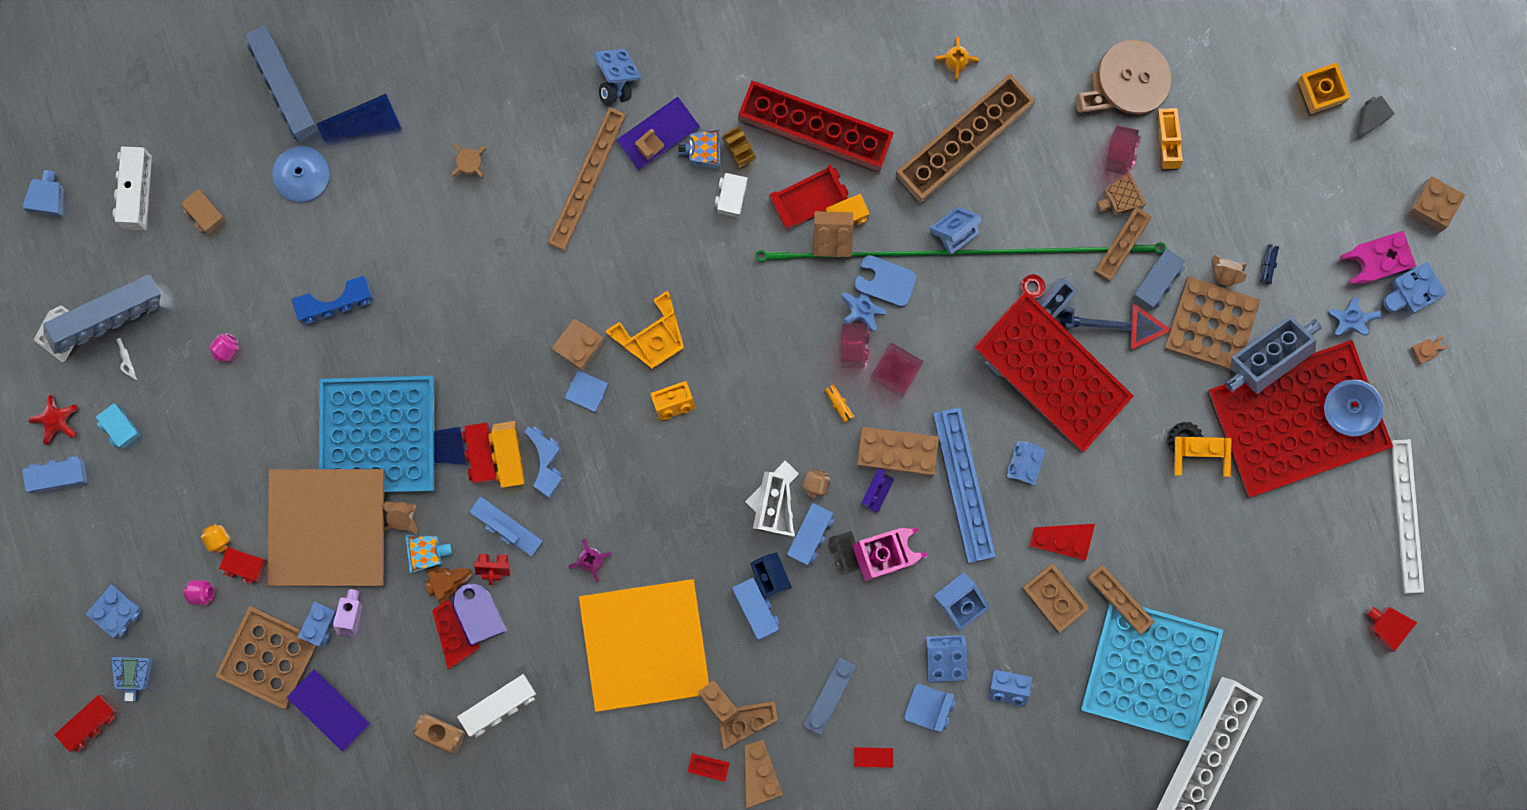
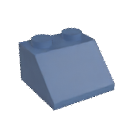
(962, 601)

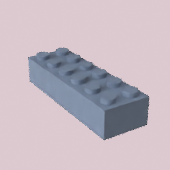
(279, 79)
(101, 314)

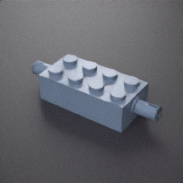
(1273, 354)

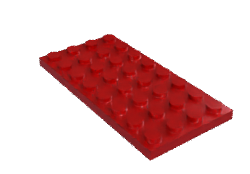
(1053, 371)

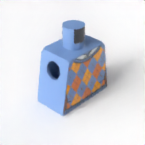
(703, 149)

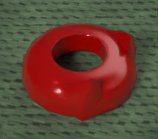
(1035, 279)

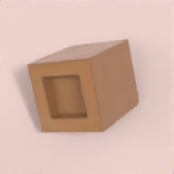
(649, 144)

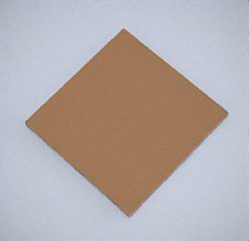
(326, 527)

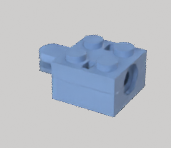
(1414, 290)

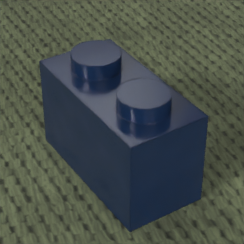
(770, 575)

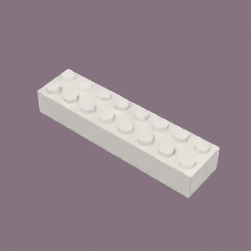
(1212, 747)

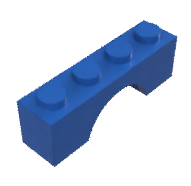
(355, 293)

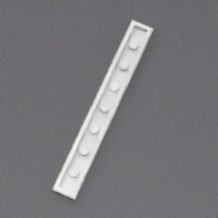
(1407, 517)

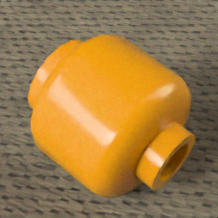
(215, 538)

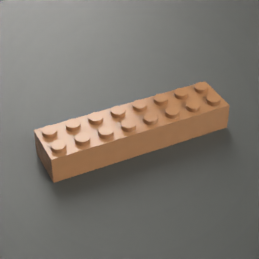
(965, 138)

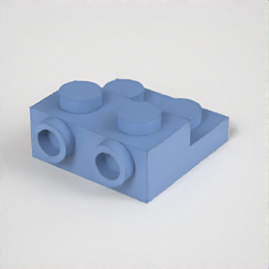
(114, 612)

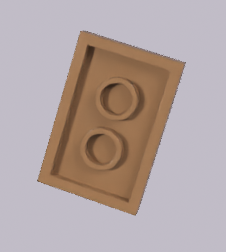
(1055, 597)

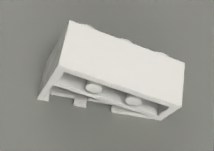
(774, 505)

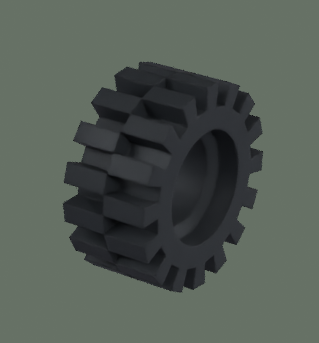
(1180, 428)

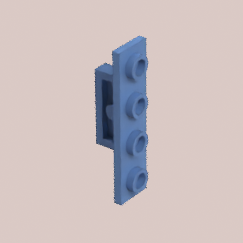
(509, 529)

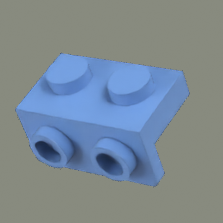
(1026, 462)
(318, 625)
(1010, 688)

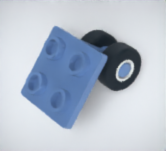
(618, 70)

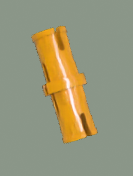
(839, 403)

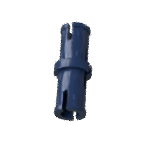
(1269, 264)

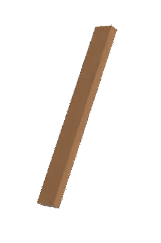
(586, 179)

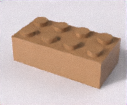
(897, 451)

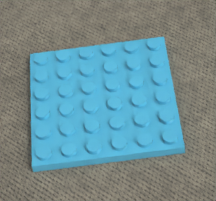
(1155, 676)

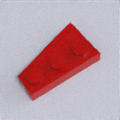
(1064, 540)
(451, 635)

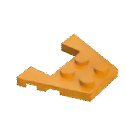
(656, 341)

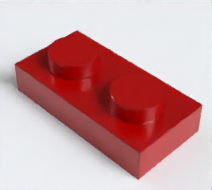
(708, 767)

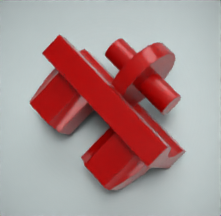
(492, 570)

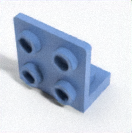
(947, 658)

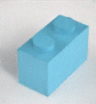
(118, 426)

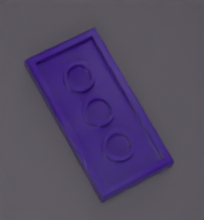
(671, 126)
(328, 710)

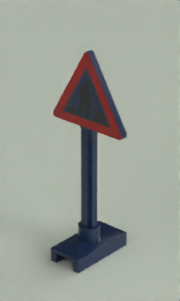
(1142, 325)

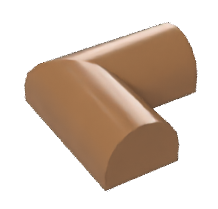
(1094, 99)

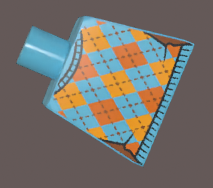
(425, 552)

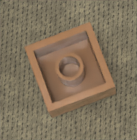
(1437, 203)
(833, 234)

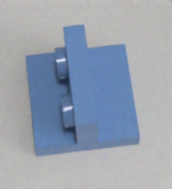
(957, 228)

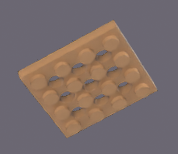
(1212, 293)
(254, 662)

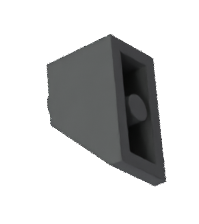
(1373, 115)

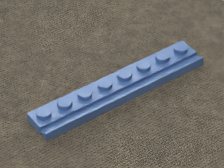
(964, 485)

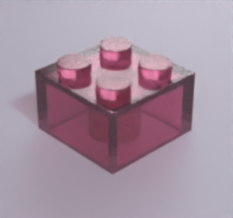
(1121, 150)
(853, 345)
(897, 369)

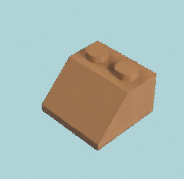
(578, 344)

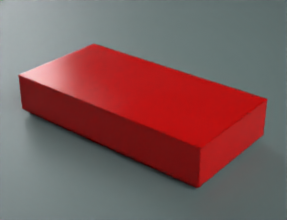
(873, 757)

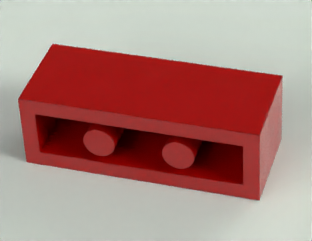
(479, 453)
(86, 724)

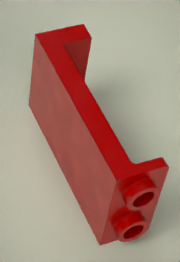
(816, 193)

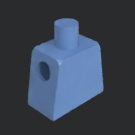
(44, 196)

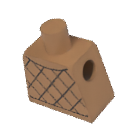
(1122, 196)

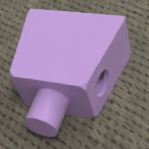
(347, 621)

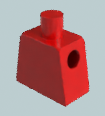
(1390, 627)

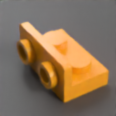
(673, 401)

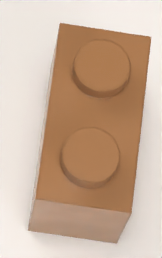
(202, 211)
(718, 703)

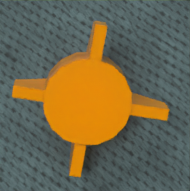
(957, 58)

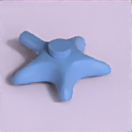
(862, 310)
(1353, 318)

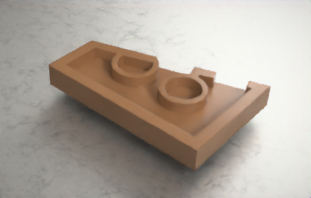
(750, 720)
(760, 775)

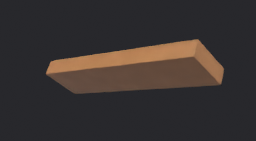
(1123, 243)
(1121, 599)

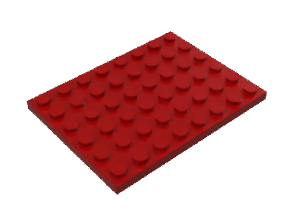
(1284, 427)

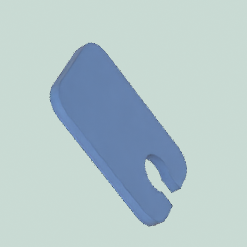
(890, 282)

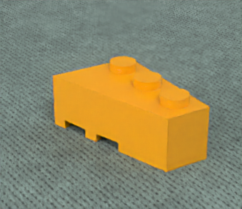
(506, 454)

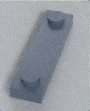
(830, 696)

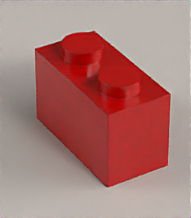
(243, 565)

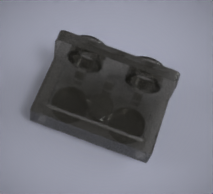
(844, 553)

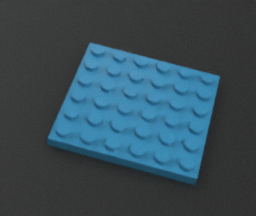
(379, 426)

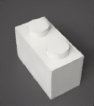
(731, 195)

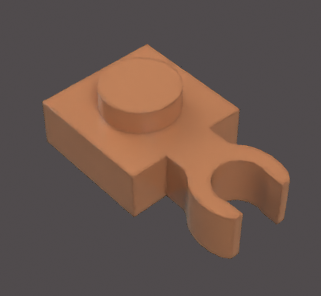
(1427, 350)

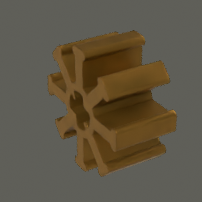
(738, 146)

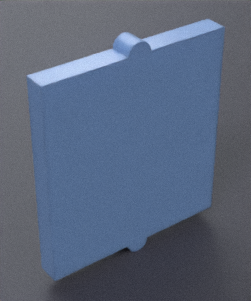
(586, 391)

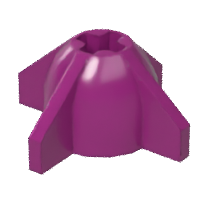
(590, 560)

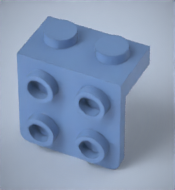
(929, 708)

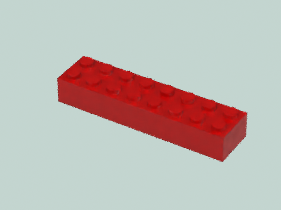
(815, 126)

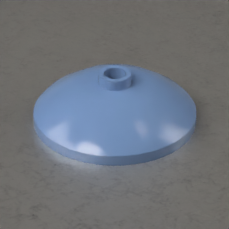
(301, 186)
(1351, 419)

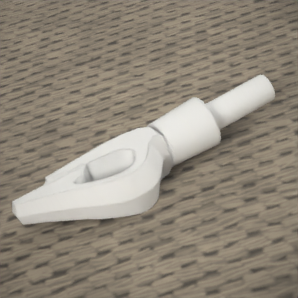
(126, 361)

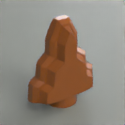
(445, 582)

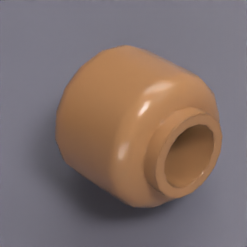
(816, 483)

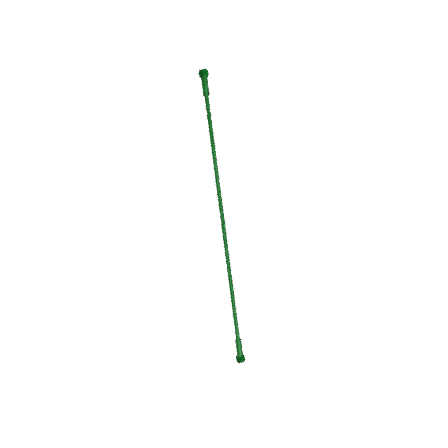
(787, 255)

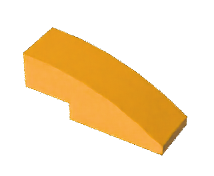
(1170, 138)

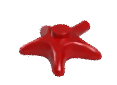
(54, 420)

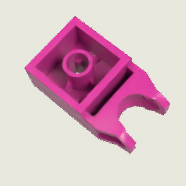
(1374, 259)
(893, 551)

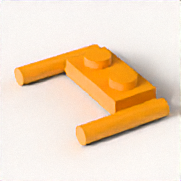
(1203, 448)

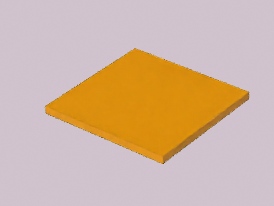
(644, 645)

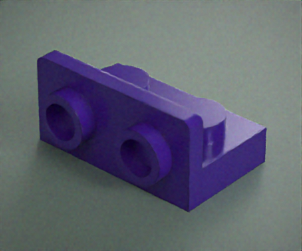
(877, 491)

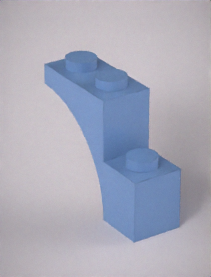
(547, 479)

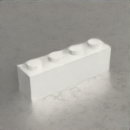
(496, 706)

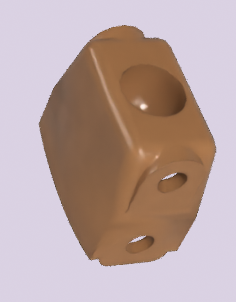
(439, 733)

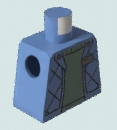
(131, 675)

